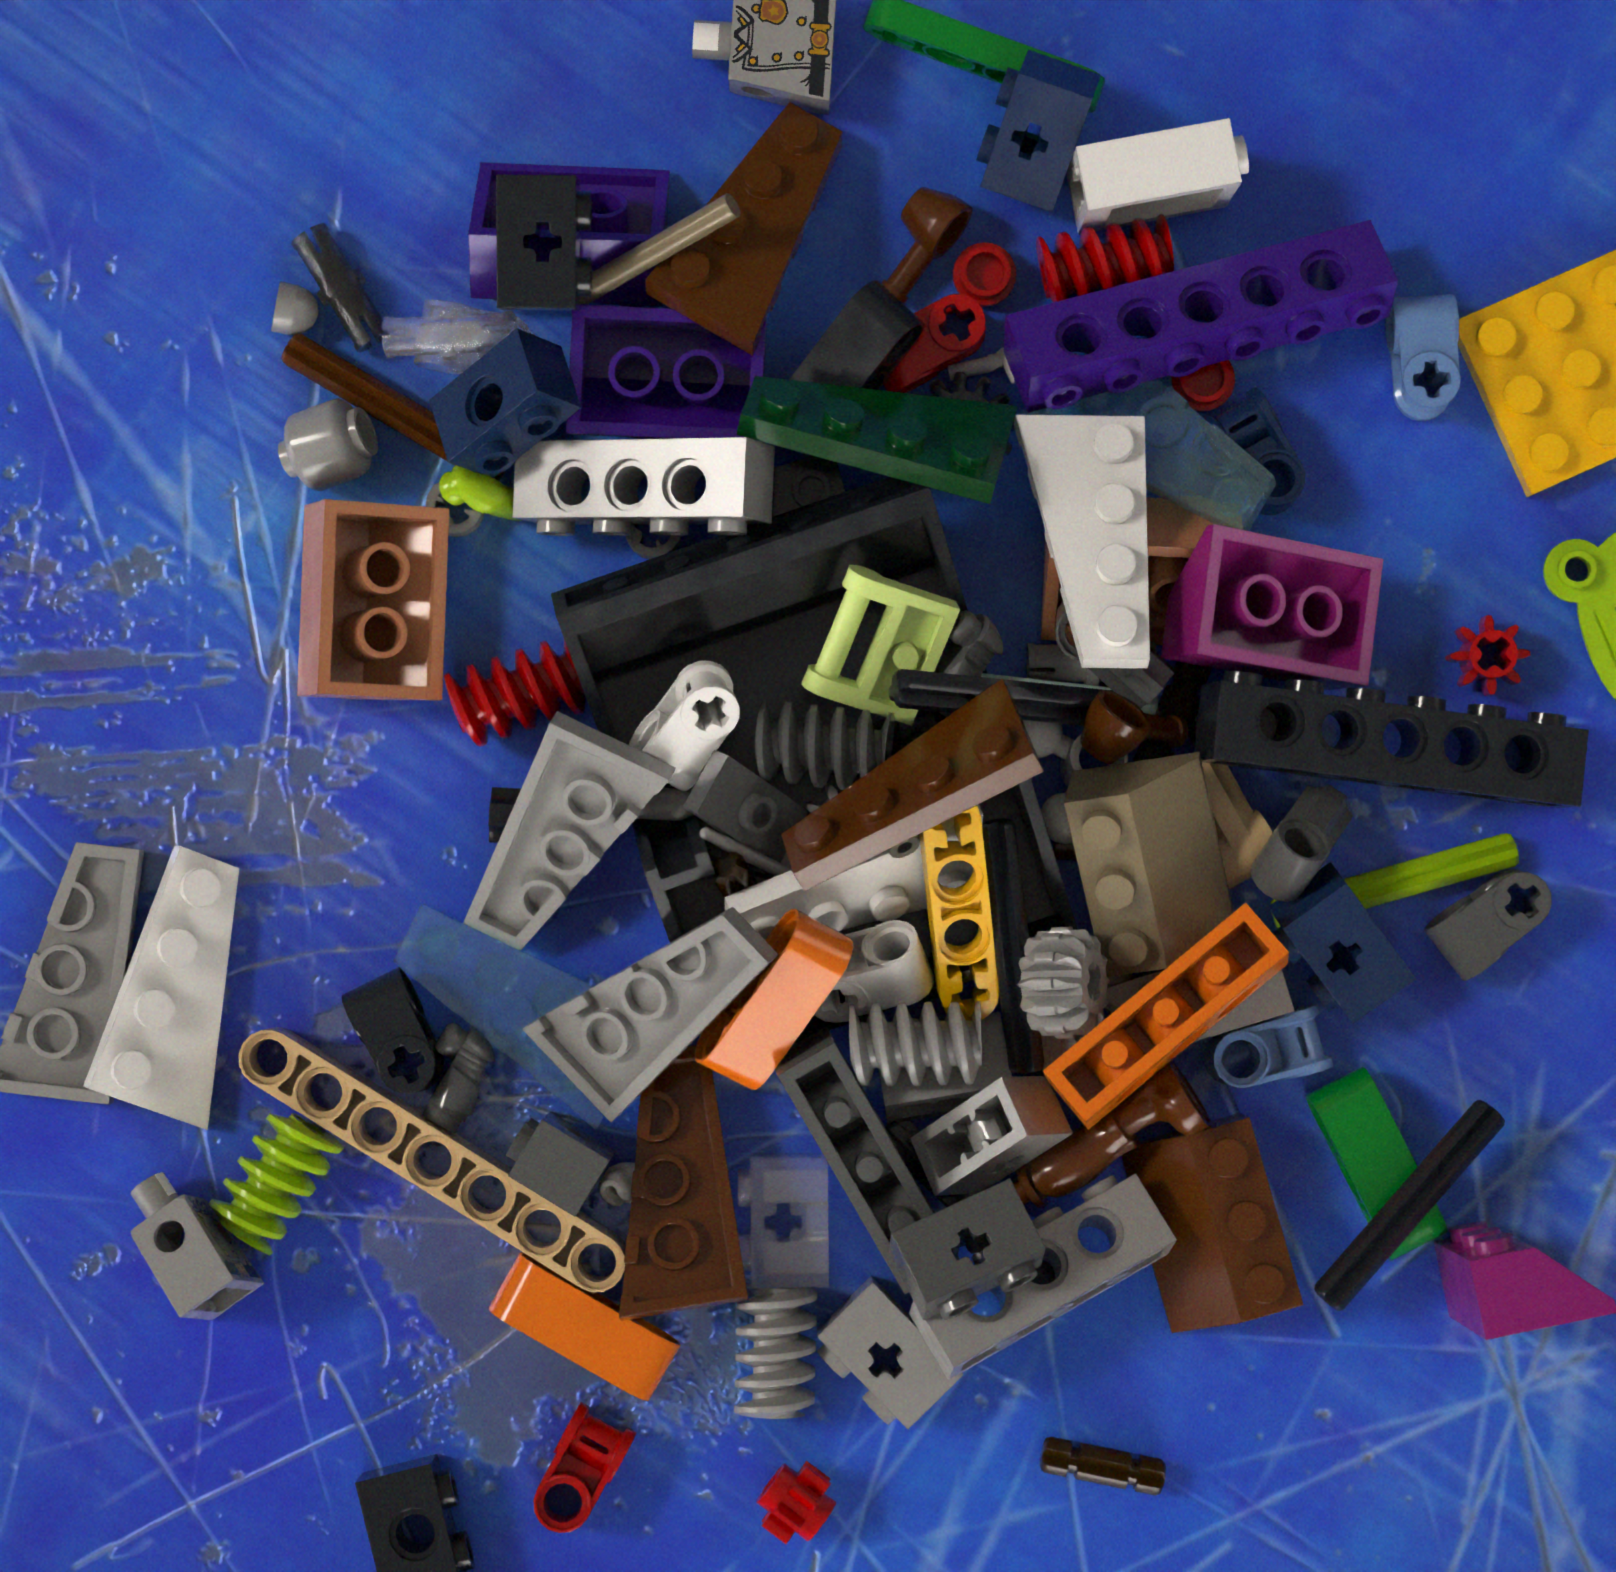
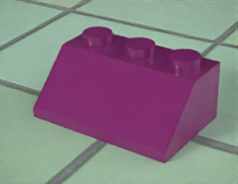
(1274, 609)
(1509, 1286)

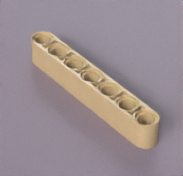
(403, 1150)

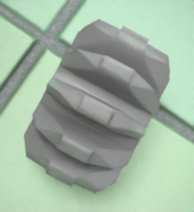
(1063, 982)

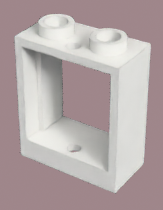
(1156, 174)

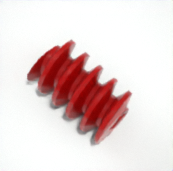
(1104, 264)
(515, 693)

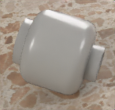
(328, 444)

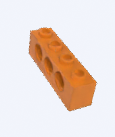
(1167, 1015)

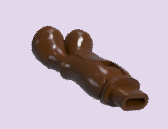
(1090, 1152)

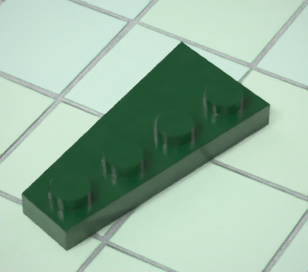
(897, 434)

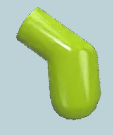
(478, 492)

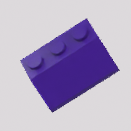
(625, 212)
(656, 375)

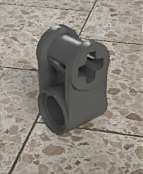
(1478, 926)

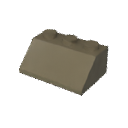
(1147, 859)

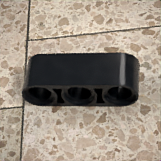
(863, 342)

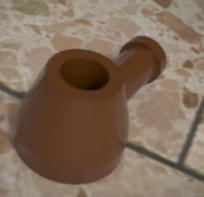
(936, 225)
(1119, 726)

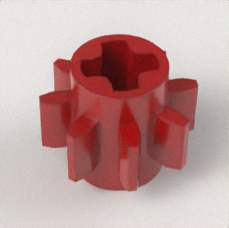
(1470, 654)
(796, 1502)

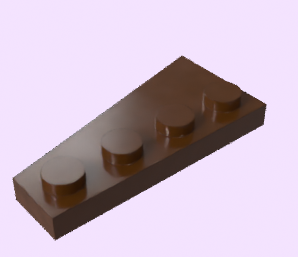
(738, 270)
(930, 780)
(682, 1210)

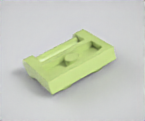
(907, 637)

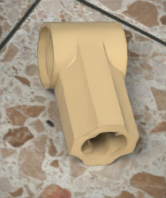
(1238, 827)

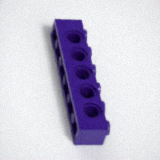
(1223, 292)

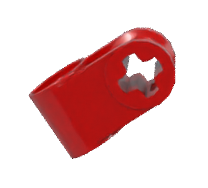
(933, 350)
(582, 1466)

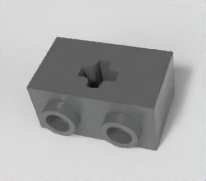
(558, 1161)
(984, 1222)

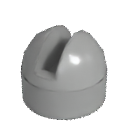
(294, 310)

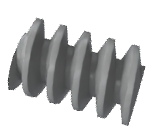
(915, 1044)
(777, 1352)

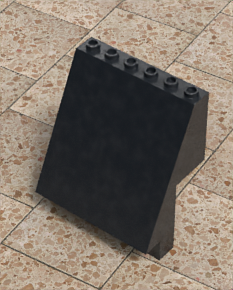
(764, 615)

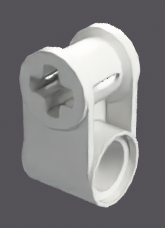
(689, 732)
(883, 969)

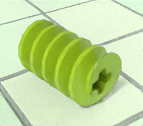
(275, 1180)

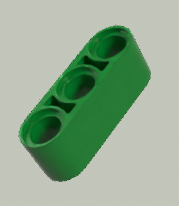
(1369, 1149)

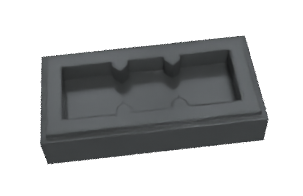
(743, 806)

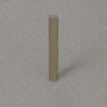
(662, 246)

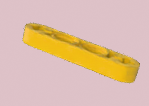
(963, 902)

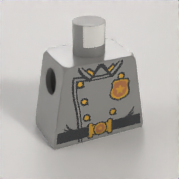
(774, 50)
(208, 1268)

